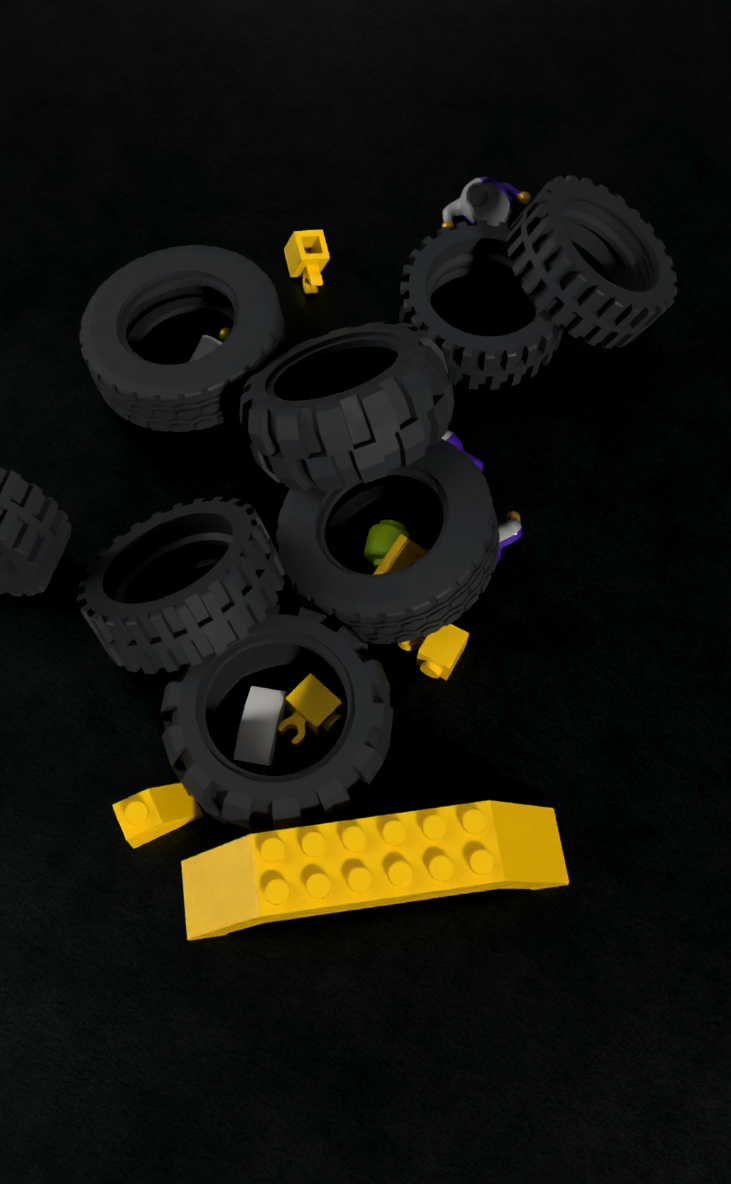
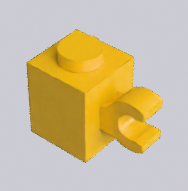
(306, 257)
(438, 650)
(313, 708)

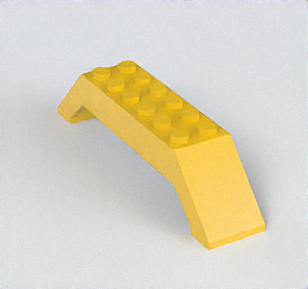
(371, 864)

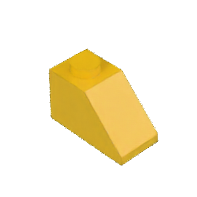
(155, 813)

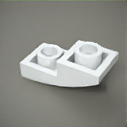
(259, 725)

